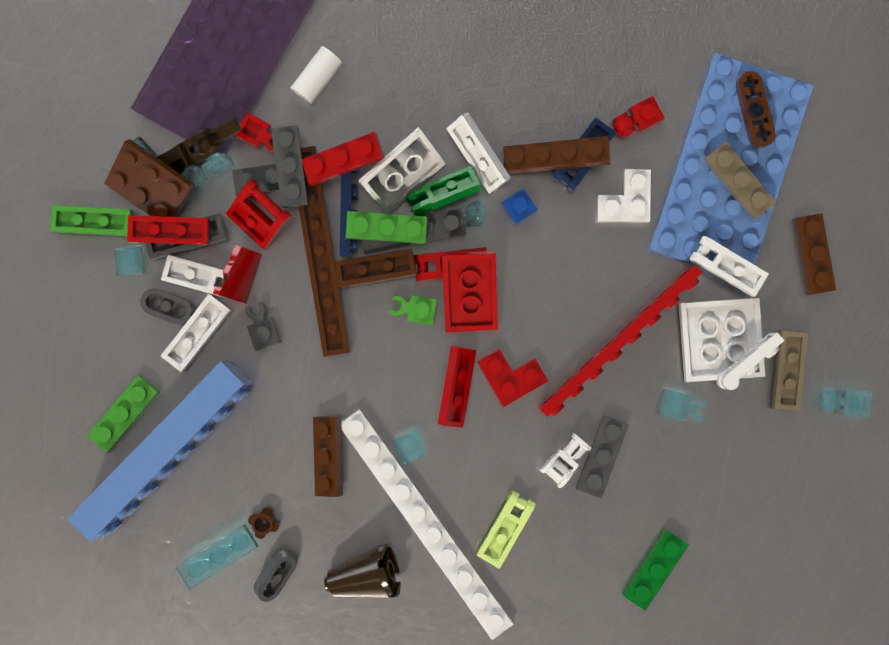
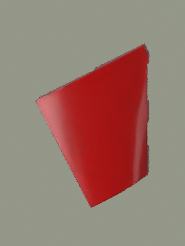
(239, 274)

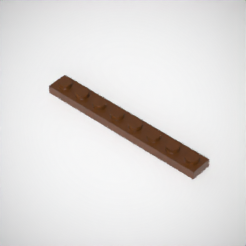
(322, 269)

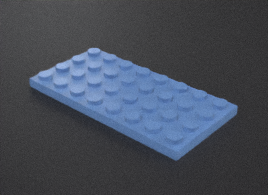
(696, 198)

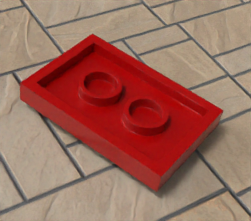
(470, 291)

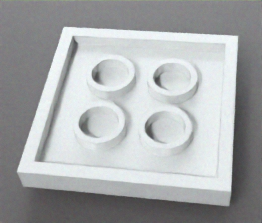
(717, 336)

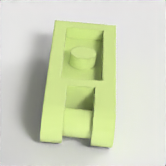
(505, 530)

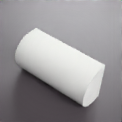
(316, 75)

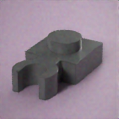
(263, 331)

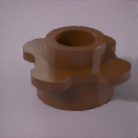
(258, 528)

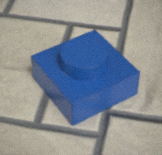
(519, 206)

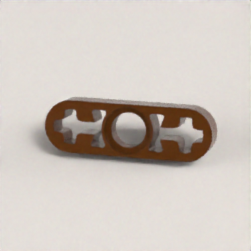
(743, 93)

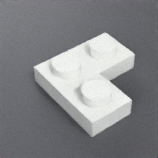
(633, 204)

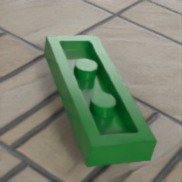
(655, 569)

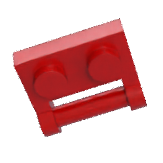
(253, 219)

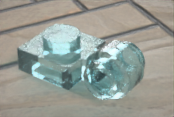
(215, 166)
(851, 403)

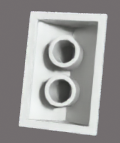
(402, 171)

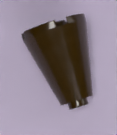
(366, 575)

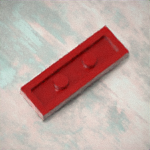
(343, 158)
(168, 230)
(457, 387)

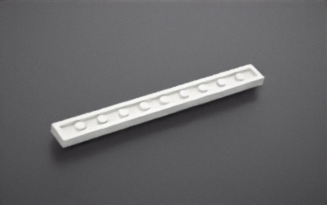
(426, 524)

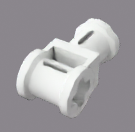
(565, 460)

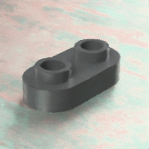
(168, 306)
(274, 576)

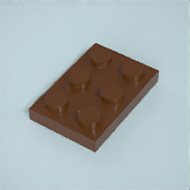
(148, 181)

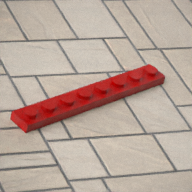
(628, 334)

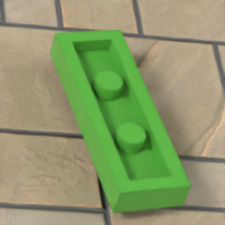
(89, 220)
(386, 227)
(123, 414)

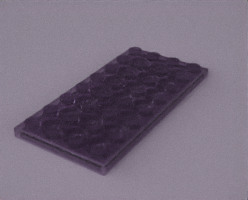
(218, 63)

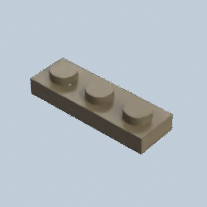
(739, 180)
(790, 371)

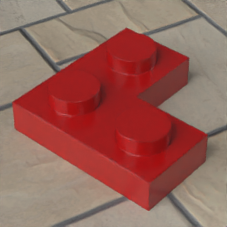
(510, 384)

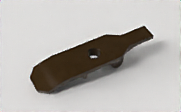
(208, 143)

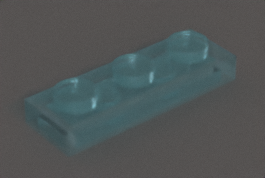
(217, 557)

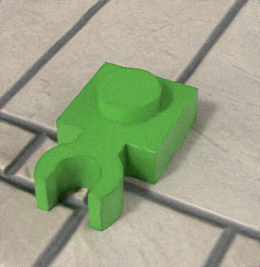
(419, 309)

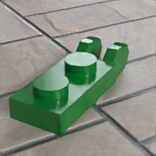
(443, 191)

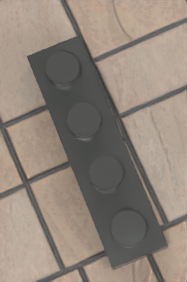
(439, 227)

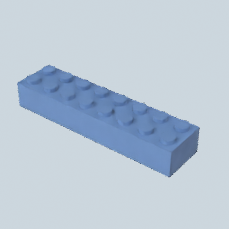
(160, 451)

